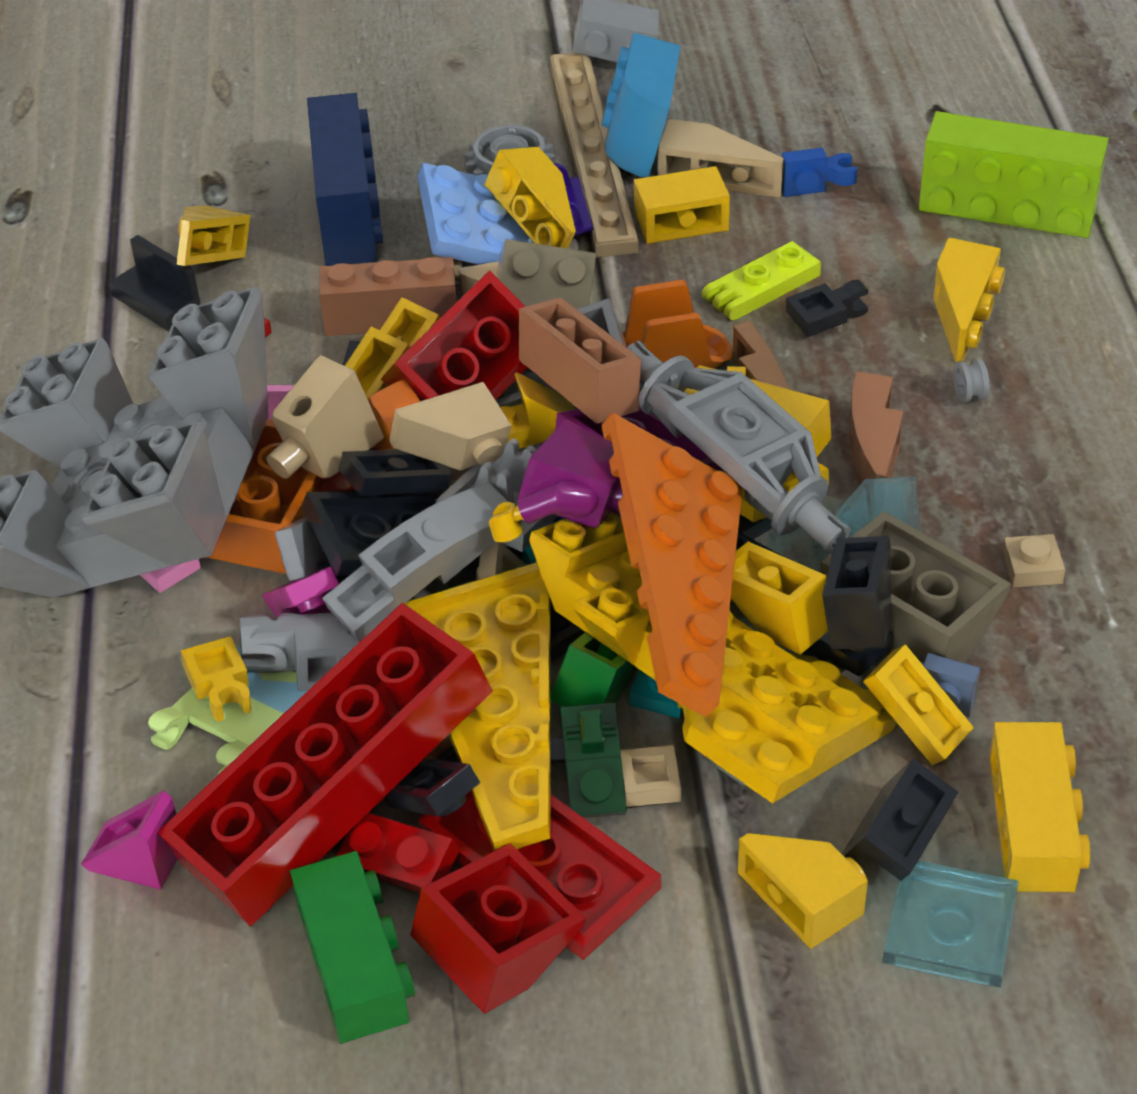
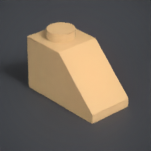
(453, 428)

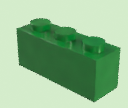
(352, 946)

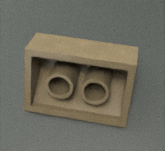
(937, 595)

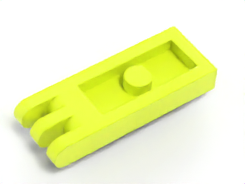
(762, 280)

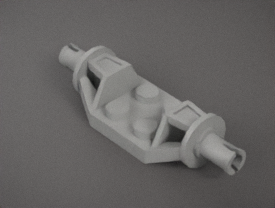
(745, 437)

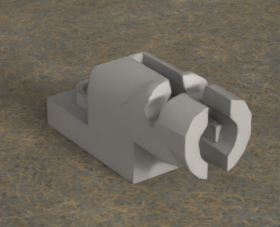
(294, 643)

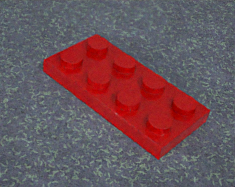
(578, 860)

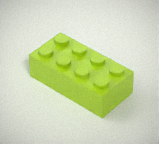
(1012, 174)

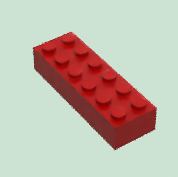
(326, 762)

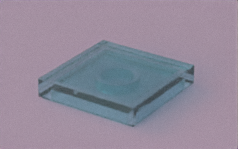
(951, 923)

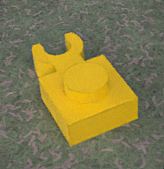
(217, 673)

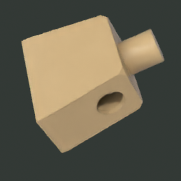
(321, 420)

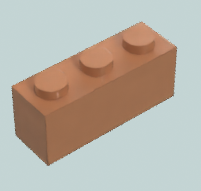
(366, 293)
(579, 359)

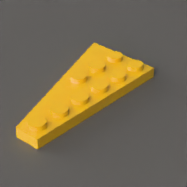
(508, 733)

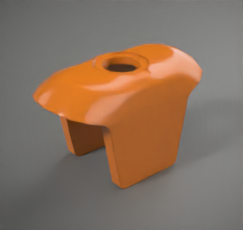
(668, 327)

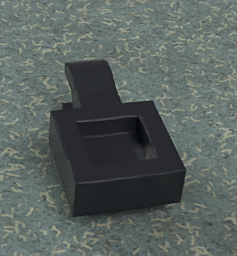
(824, 308)

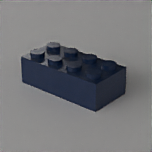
(344, 179)

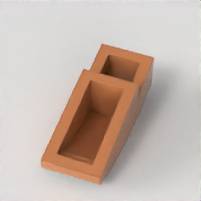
(873, 427)

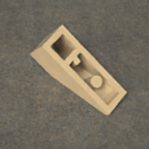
(739, 162)

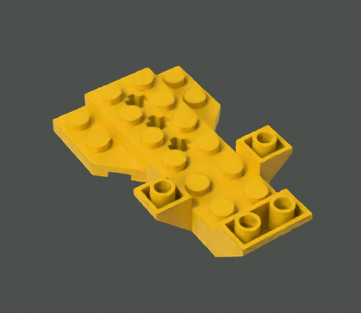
(777, 710)

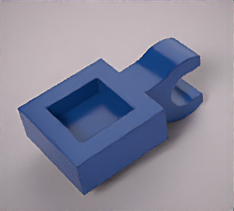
(810, 169)

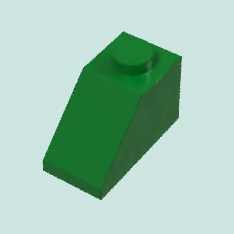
(591, 674)

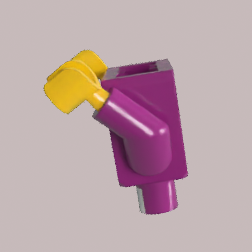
(563, 478)

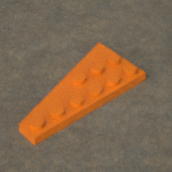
(683, 540)

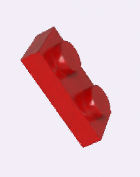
(400, 852)

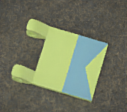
(270, 698)

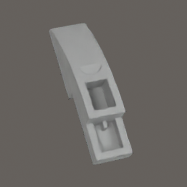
(414, 554)

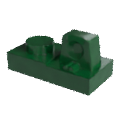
(593, 760)

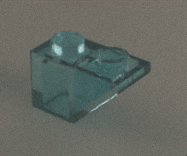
(874, 496)

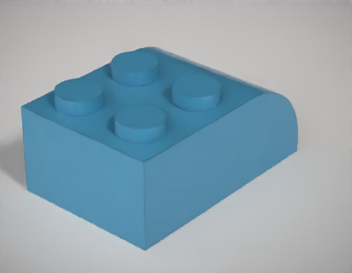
(639, 102)

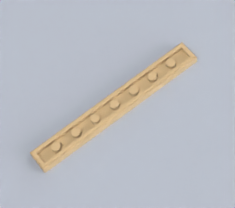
(597, 173)

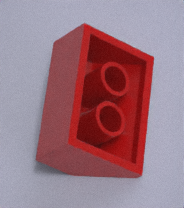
(466, 345)

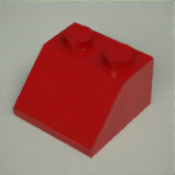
(494, 926)

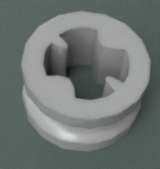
(971, 380)

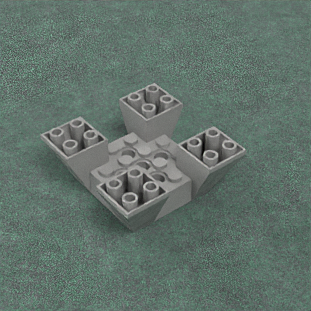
(133, 479)

